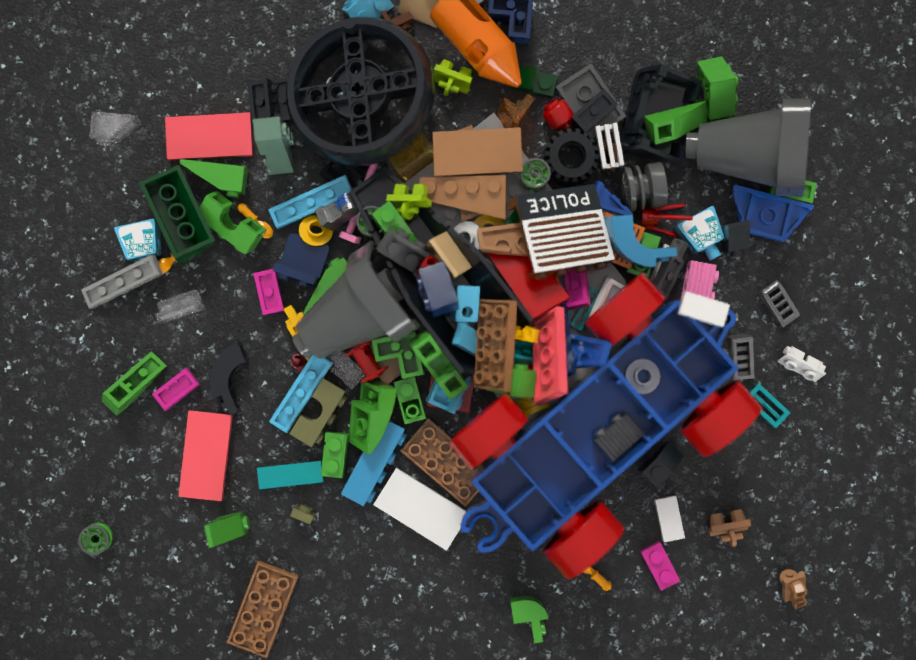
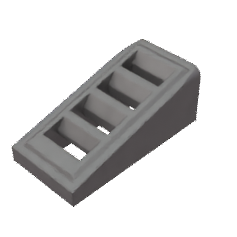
(764, 295)
(749, 356)

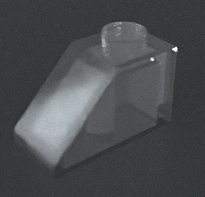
(111, 127)

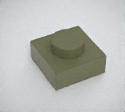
(303, 513)

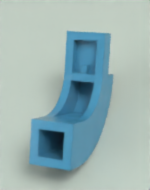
(627, 247)

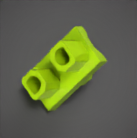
(452, 80)
(406, 203)

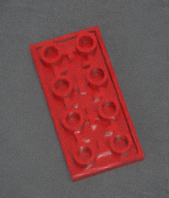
(534, 295)

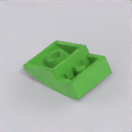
(371, 414)

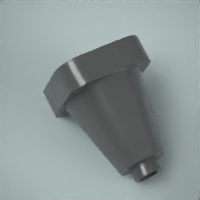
(758, 146)
(356, 308)

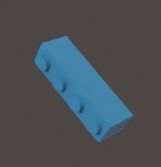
(371, 466)

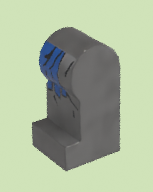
(337, 212)

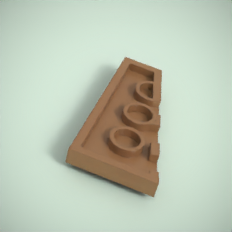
(470, 193)

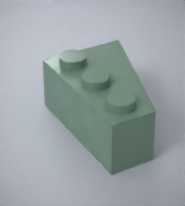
(274, 142)

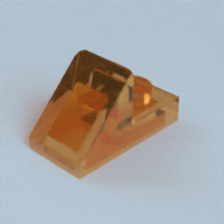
(511, 113)

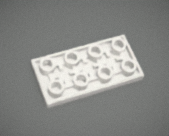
(420, 508)

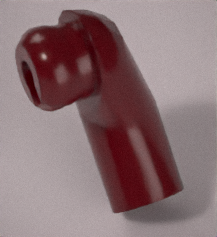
(298, 362)

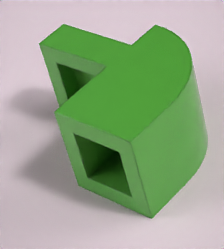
(529, 610)

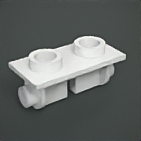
(810, 369)

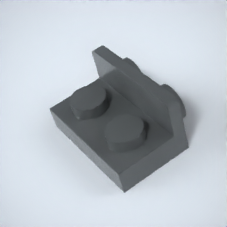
(402, 249)

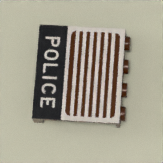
(563, 231)

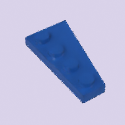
(589, 351)

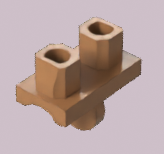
(738, 523)
(794, 587)

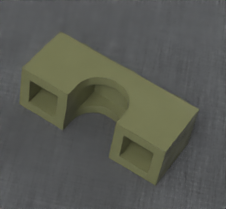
(311, 430)

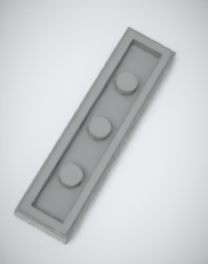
(122, 281)

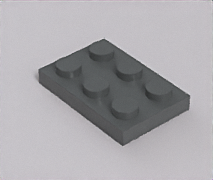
(581, 89)

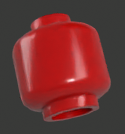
(558, 114)

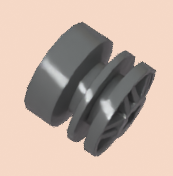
(648, 186)

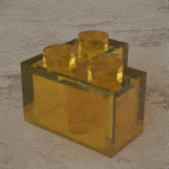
(414, 157)

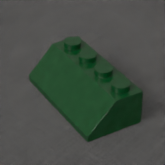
(177, 214)

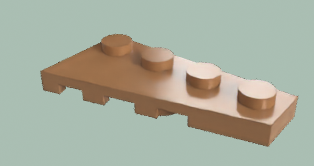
(502, 239)

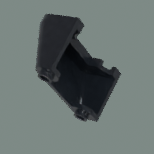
(655, 91)

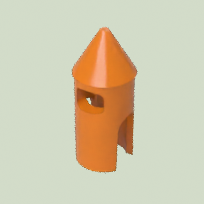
(478, 40)

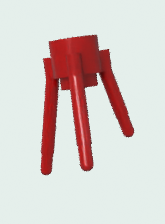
(650, 217)

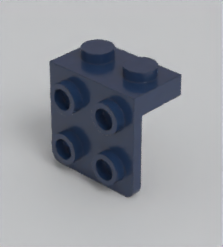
(302, 261)

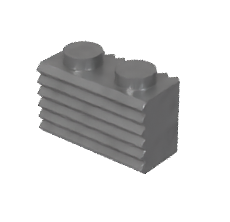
(618, 435)

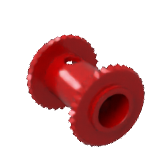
(366, 361)

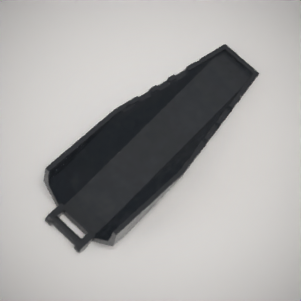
(425, 227)

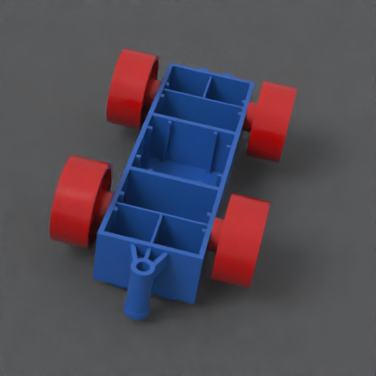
(554, 466)

